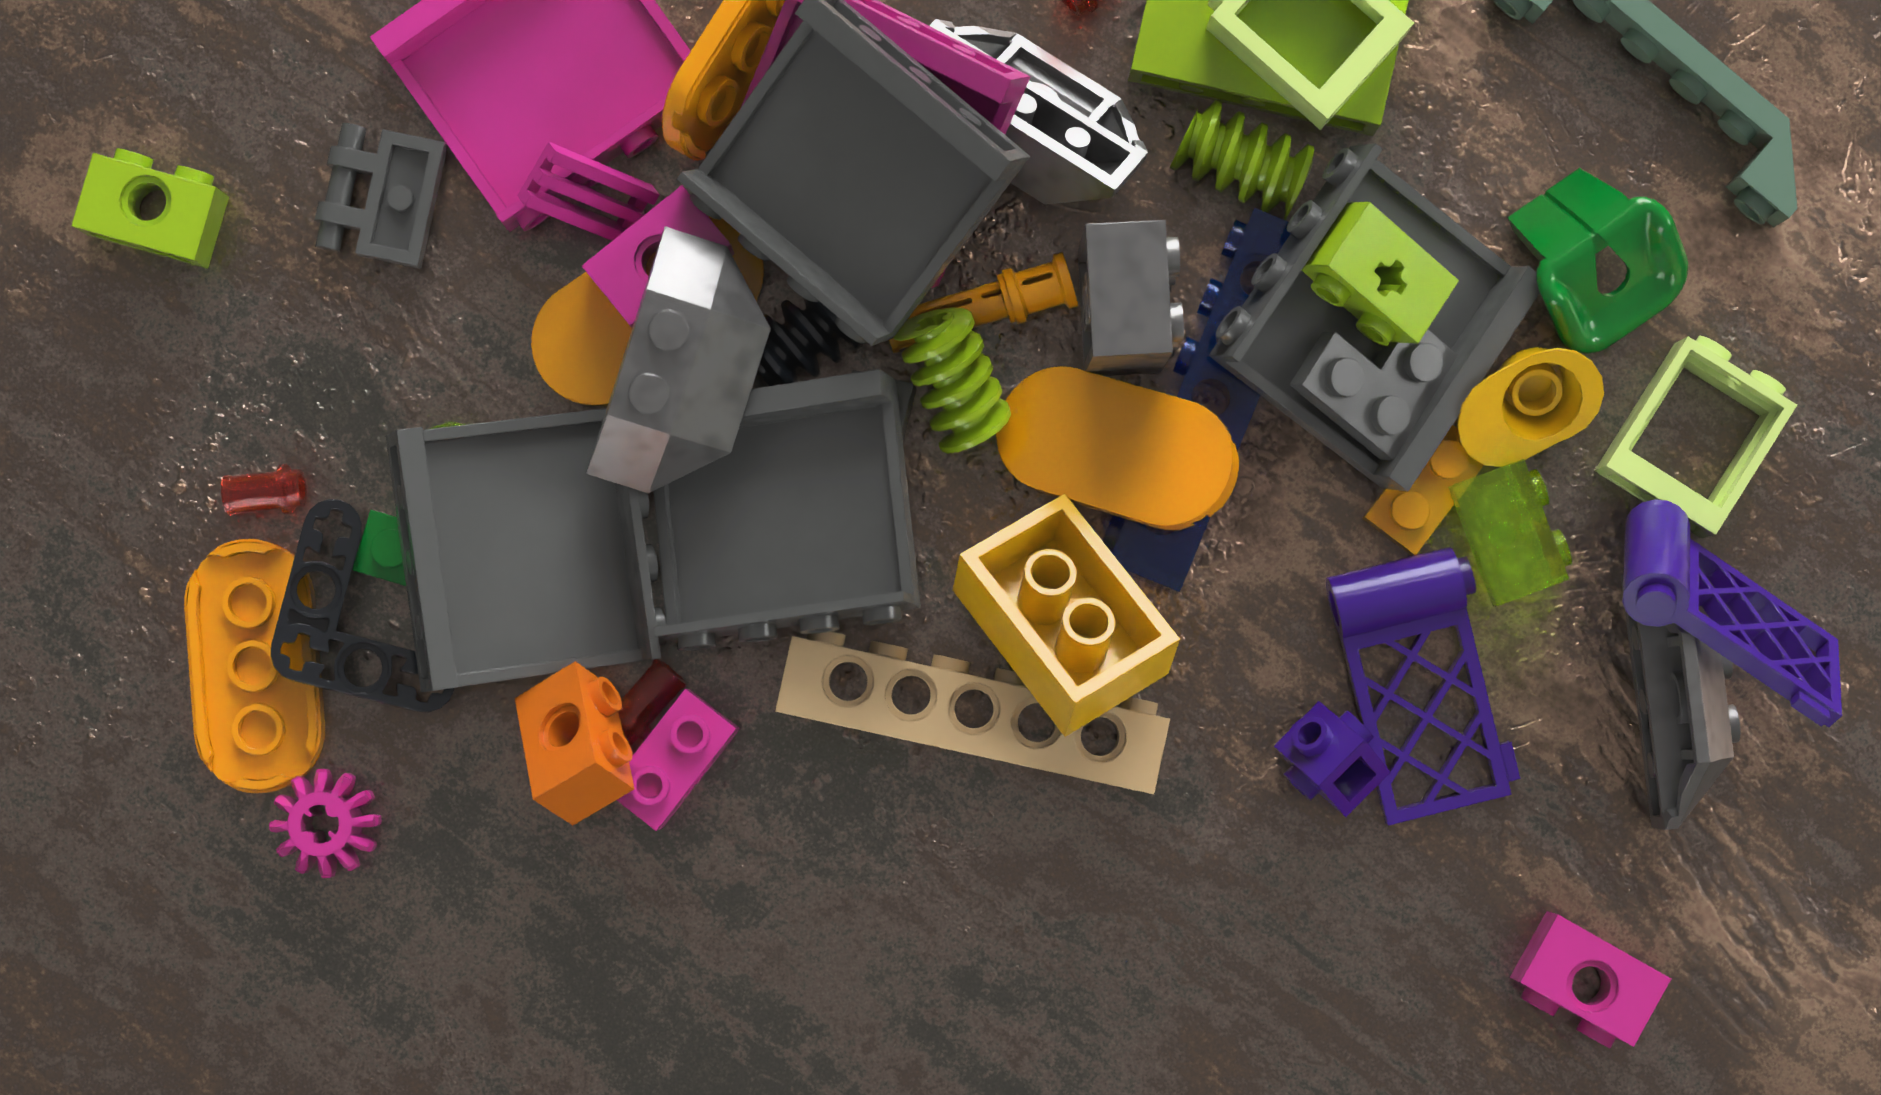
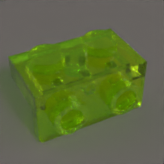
(1511, 532)

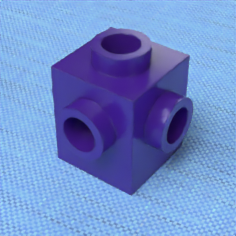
(1331, 758)

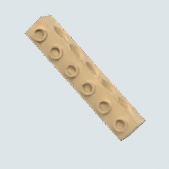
(808, 694)

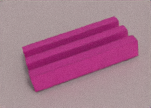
(628, 213)

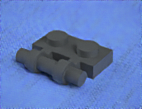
(398, 201)

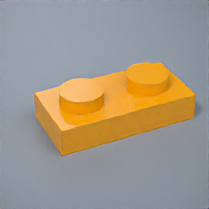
(1413, 515)

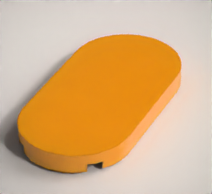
(717, 75)
(584, 337)
(1118, 448)
(247, 717)

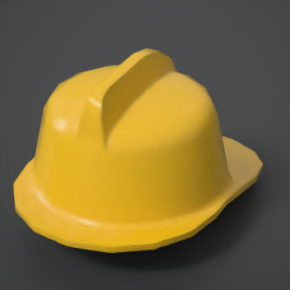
(1529, 405)

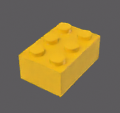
(1065, 614)

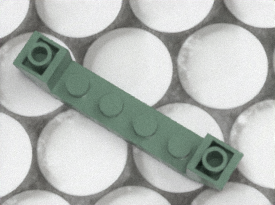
(1767, 180)

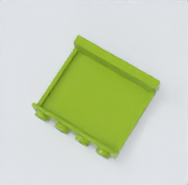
(1312, 35)

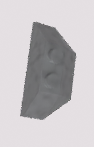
(1067, 123)
(682, 368)
(1681, 717)

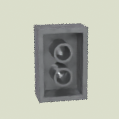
(1126, 297)

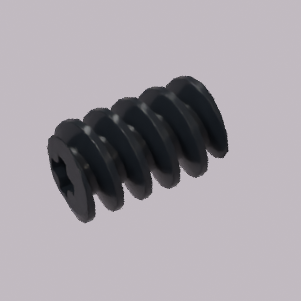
(799, 342)

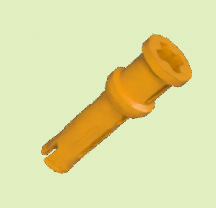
(1011, 296)

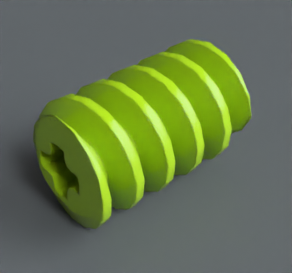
(1244, 158)
(958, 375)

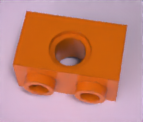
(574, 743)

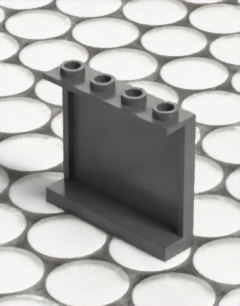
(854, 171)
(1285, 317)
(795, 520)
(520, 551)

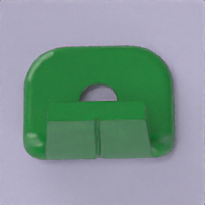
(1576, 223)

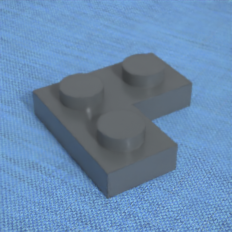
(1377, 398)

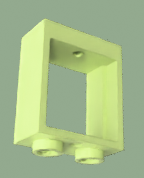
(1313, 103)
(1755, 391)

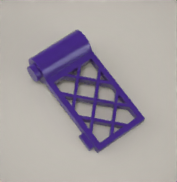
(1668, 582)
(1406, 601)

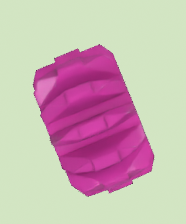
(337, 804)

